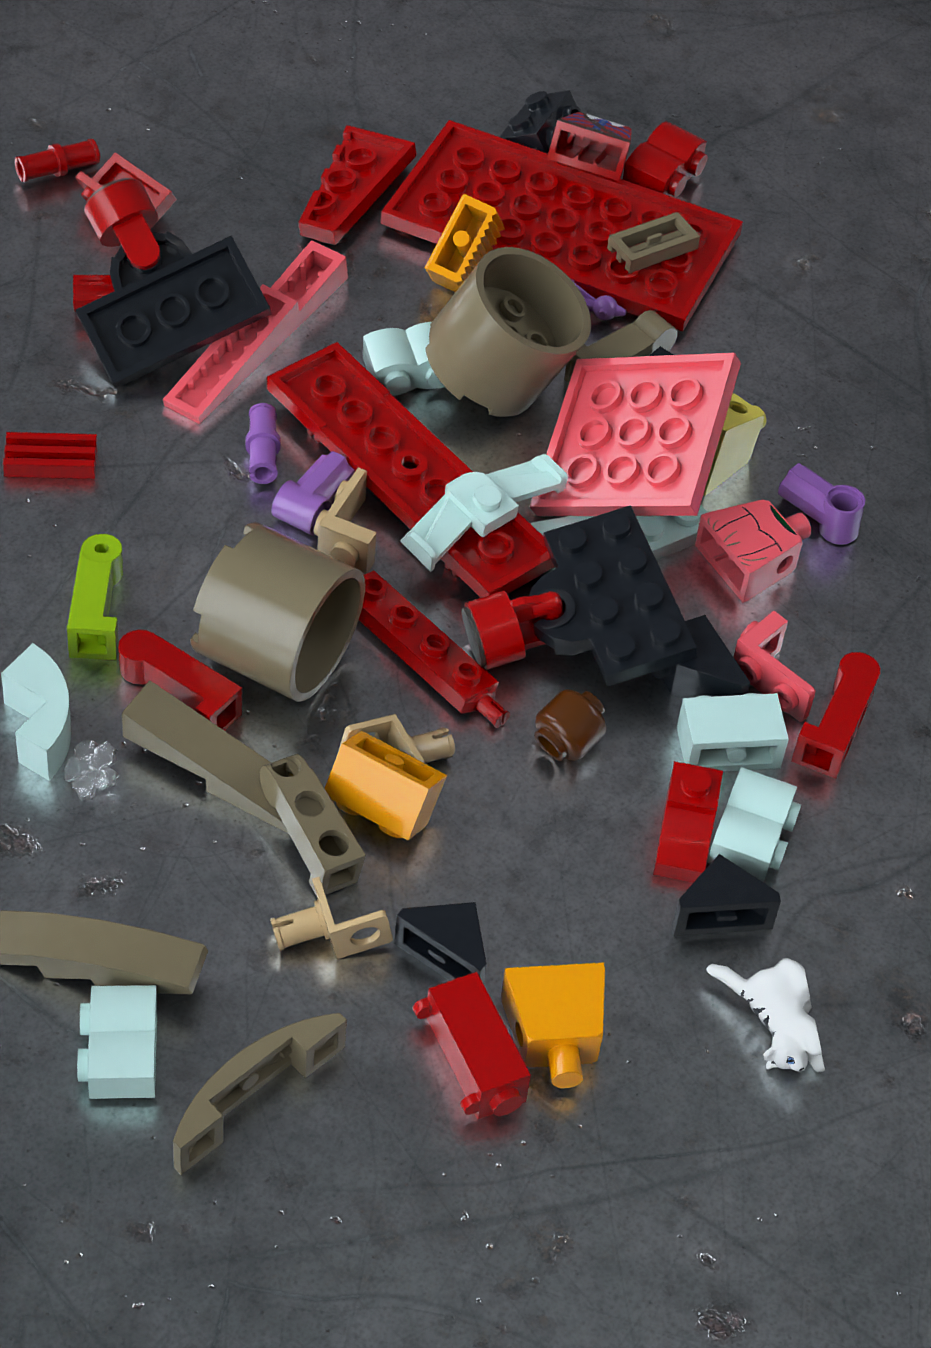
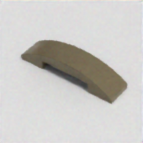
(300, 1044)

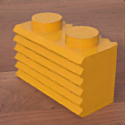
(464, 242)

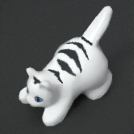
(782, 1004)

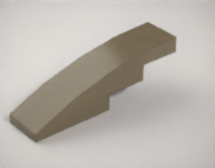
(100, 951)

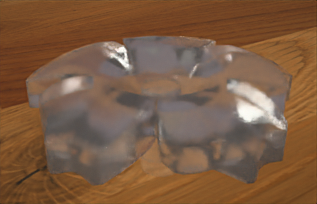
(91, 768)

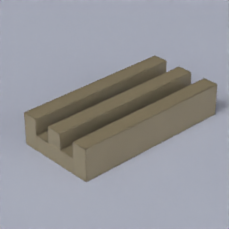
(657, 247)

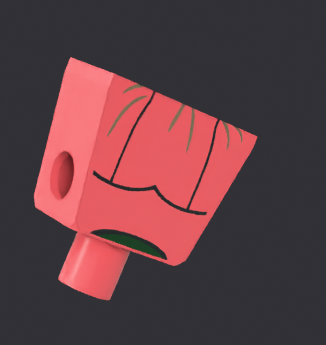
(751, 545)

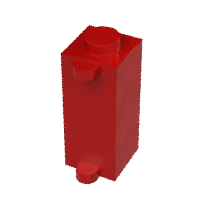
(476, 1046)

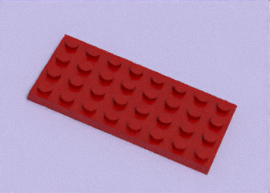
(563, 218)

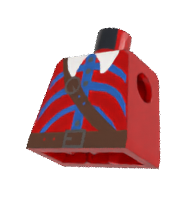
(592, 145)

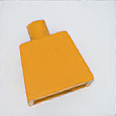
(556, 1016)

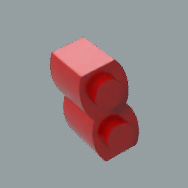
(666, 160)

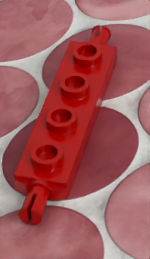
(429, 651)

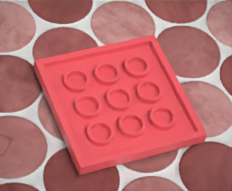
(639, 434)

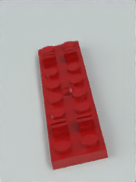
(376, 433)

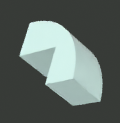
(39, 692)

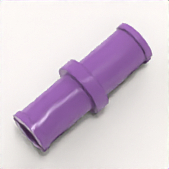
(263, 443)

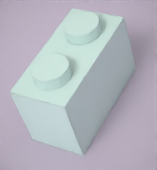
(733, 731)

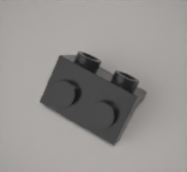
(538, 119)

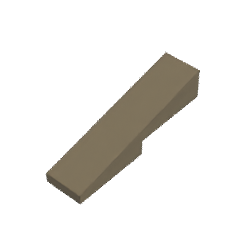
(198, 745)

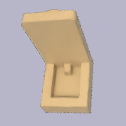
(337, 533)

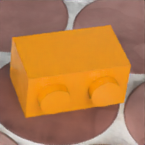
(384, 785)

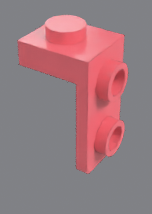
(755, 657)

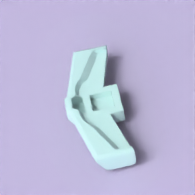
(480, 503)

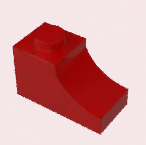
(687, 822)

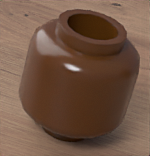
(570, 725)

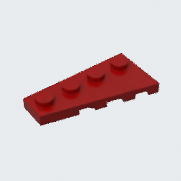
(356, 179)

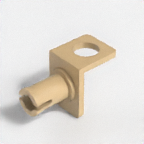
(423, 747)
(318, 922)

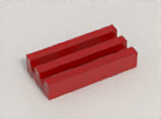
(57, 454)

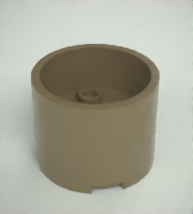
(508, 331)
(278, 611)

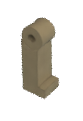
(632, 340)
(313, 823)

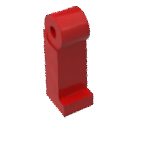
(150, 657)
(828, 745)

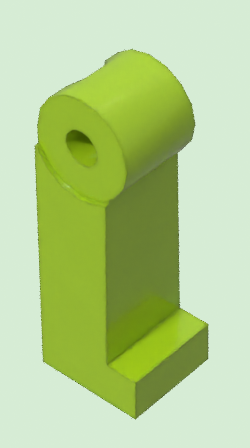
(89, 627)

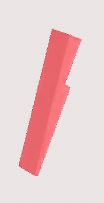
(230, 360)

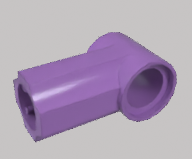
(316, 490)
(834, 507)

